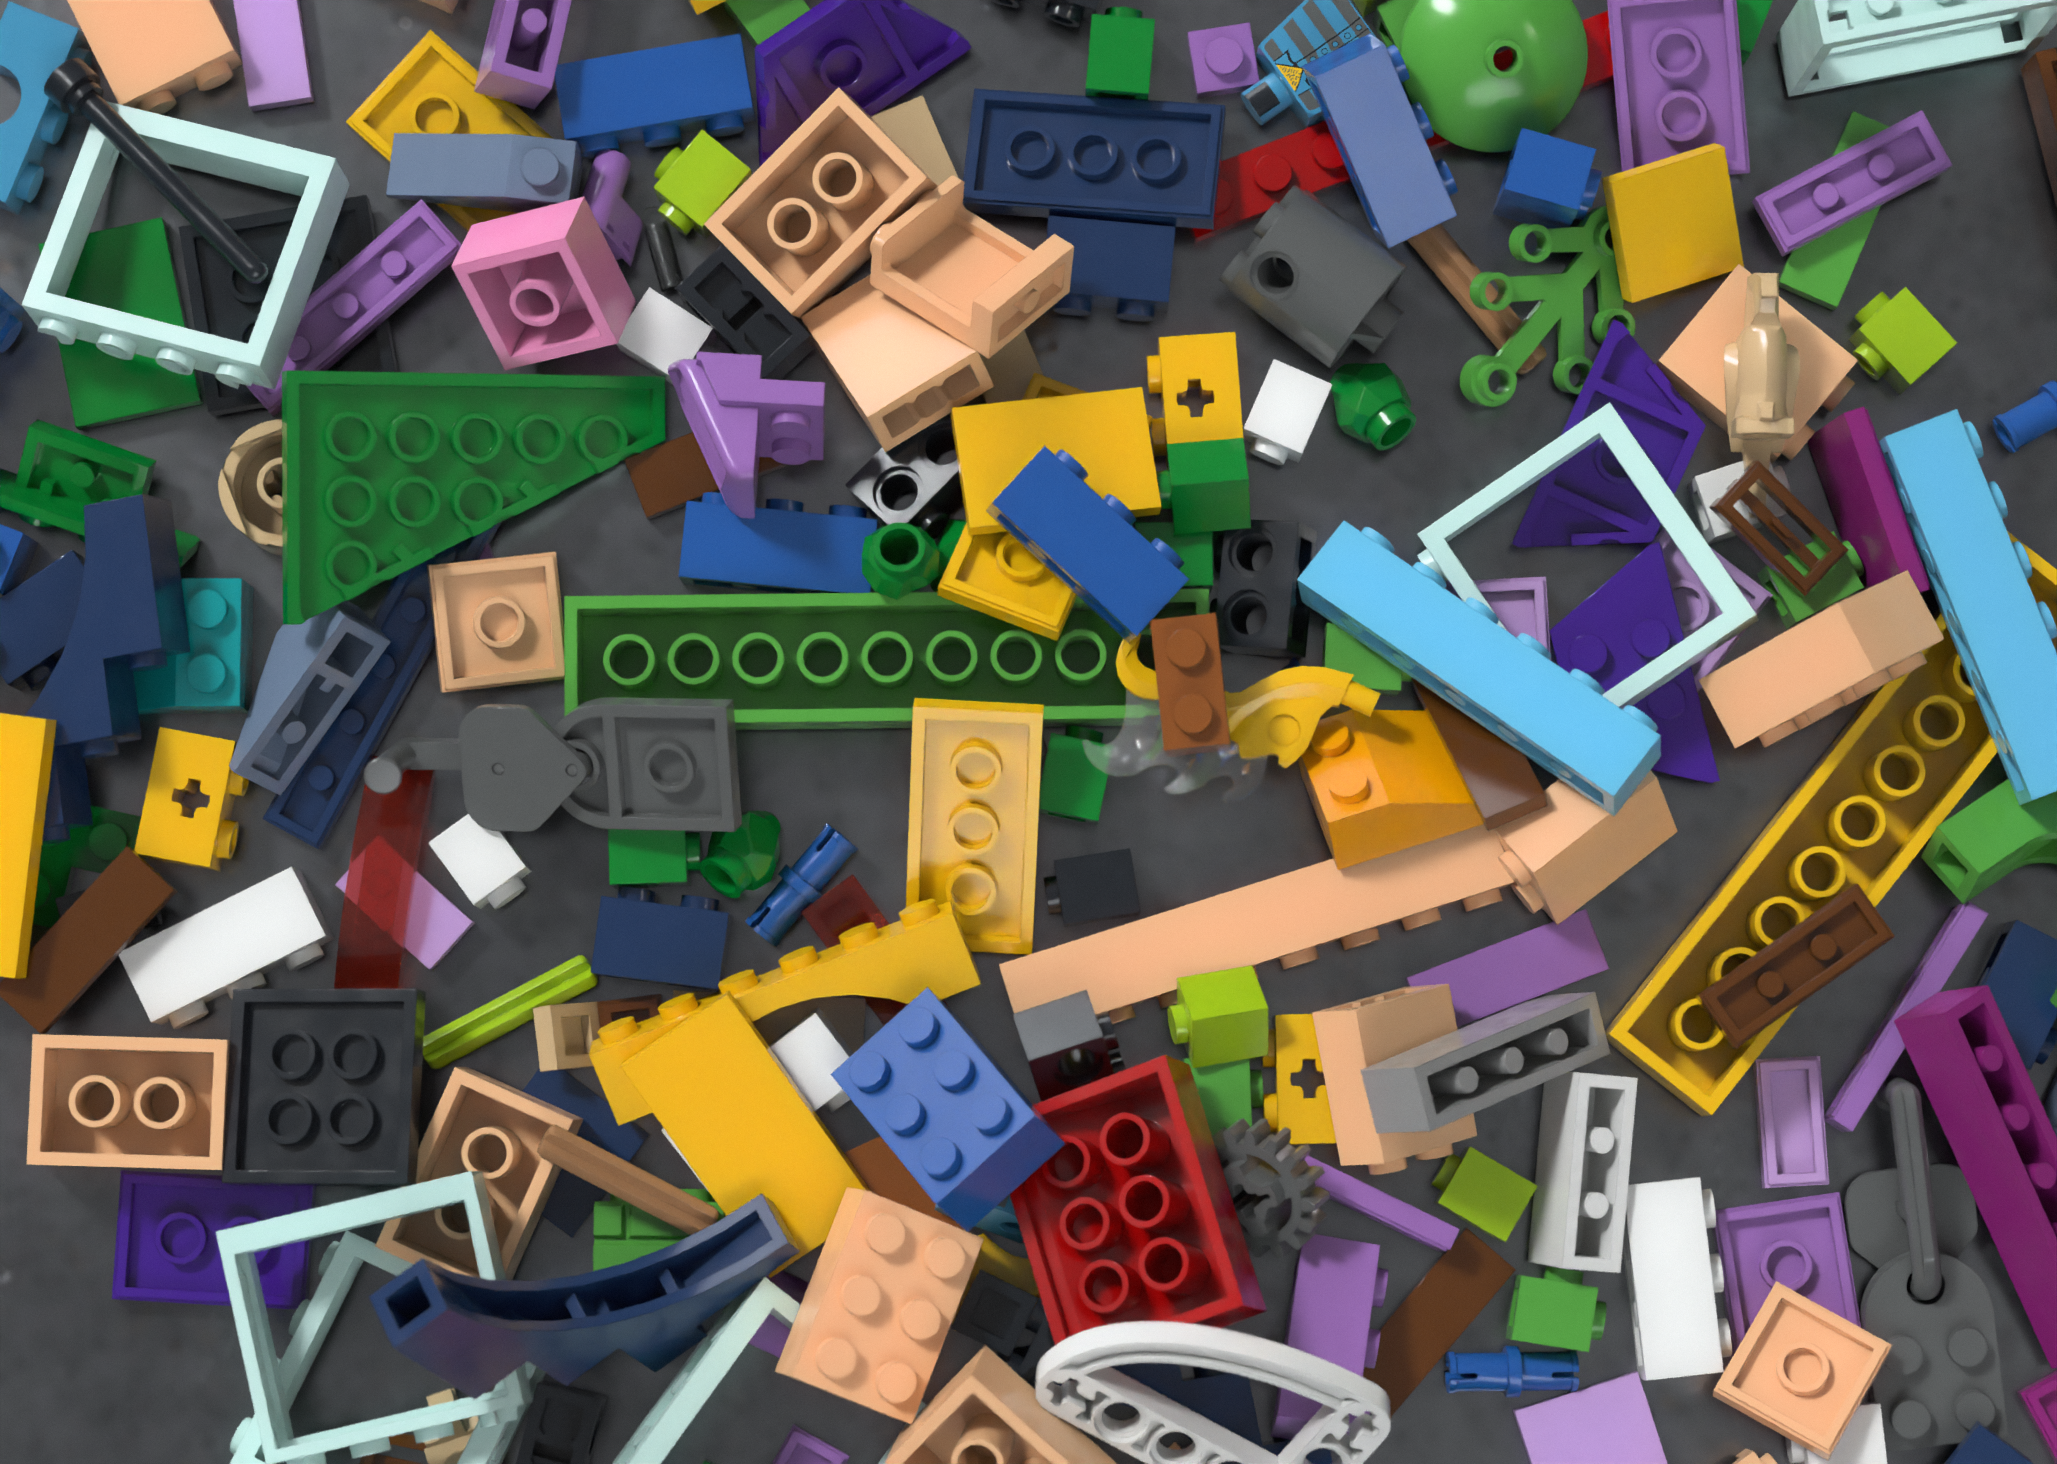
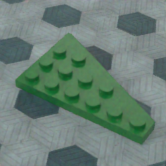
(417, 462)

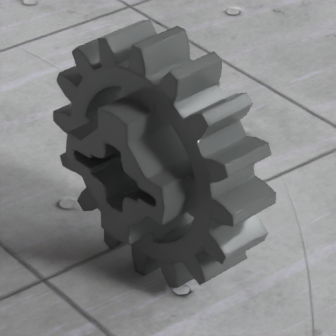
(1270, 1186)

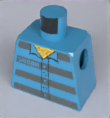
(1303, 36)

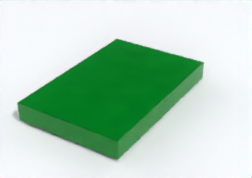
(136, 274)

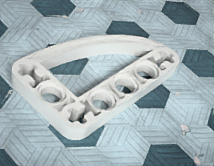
(1091, 1352)

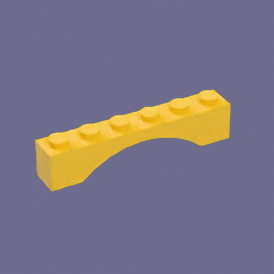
(884, 962)

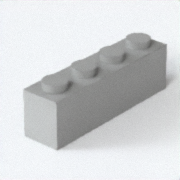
(1485, 1062)

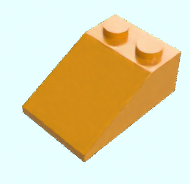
(1382, 784)

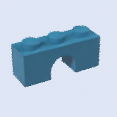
(29, 53)

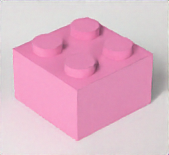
(544, 283)

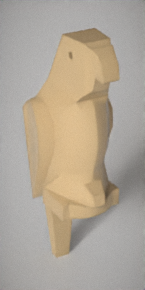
(1760, 379)

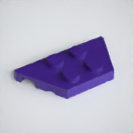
(858, 45)
(1590, 493)
(1624, 630)

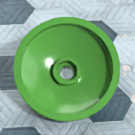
(1461, 90)

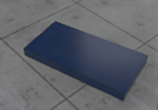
(1094, 158)

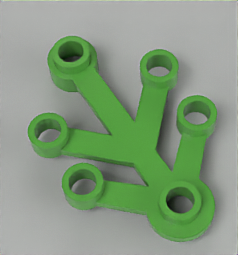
(1559, 302)

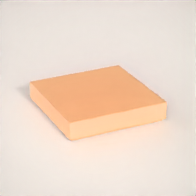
(497, 621)
(1802, 1370)

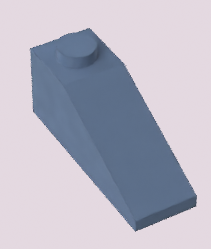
(484, 170)
(303, 691)

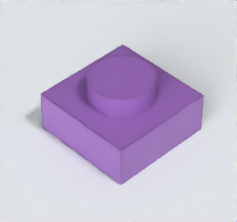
(1222, 60)

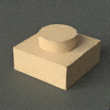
(565, 1035)

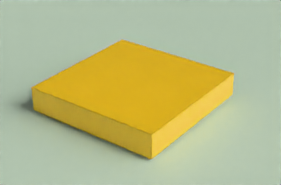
(1672, 222)

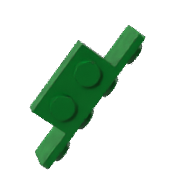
(70, 470)

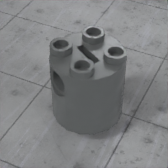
(1317, 278)

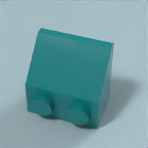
(220, 660)

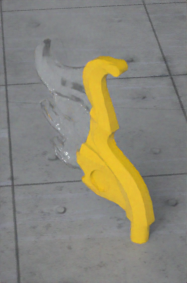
(1264, 720)

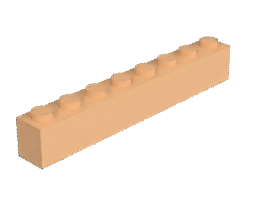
(1262, 924)

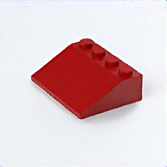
(1135, 1209)

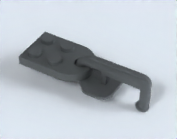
(649, 759)
(1913, 1230)

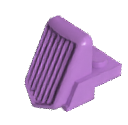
(747, 418)

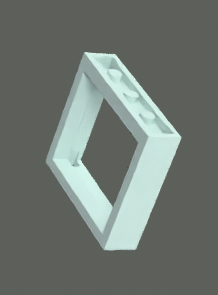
(1900, 37)
(173, 347)
(1608, 425)
(310, 1328)
(257, 1345)
(705, 1371)

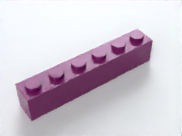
(1996, 1137)

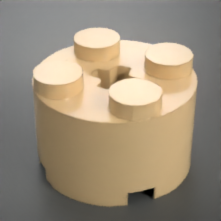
(250, 483)

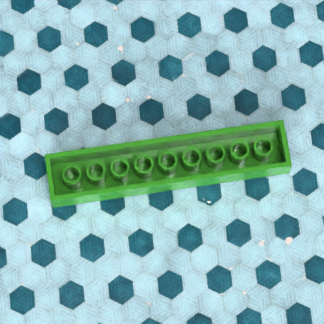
(844, 656)

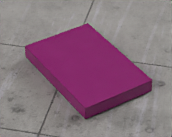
(1865, 499)

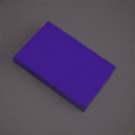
(171, 1244)

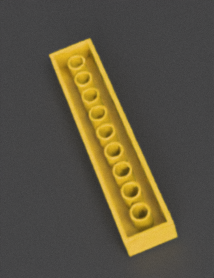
(1846, 823)

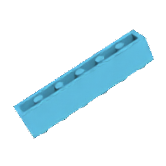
(1982, 592)
(1481, 666)

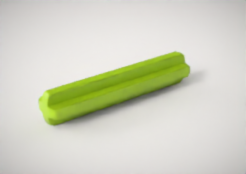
(507, 1012)

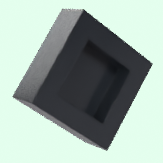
(994, 1312)

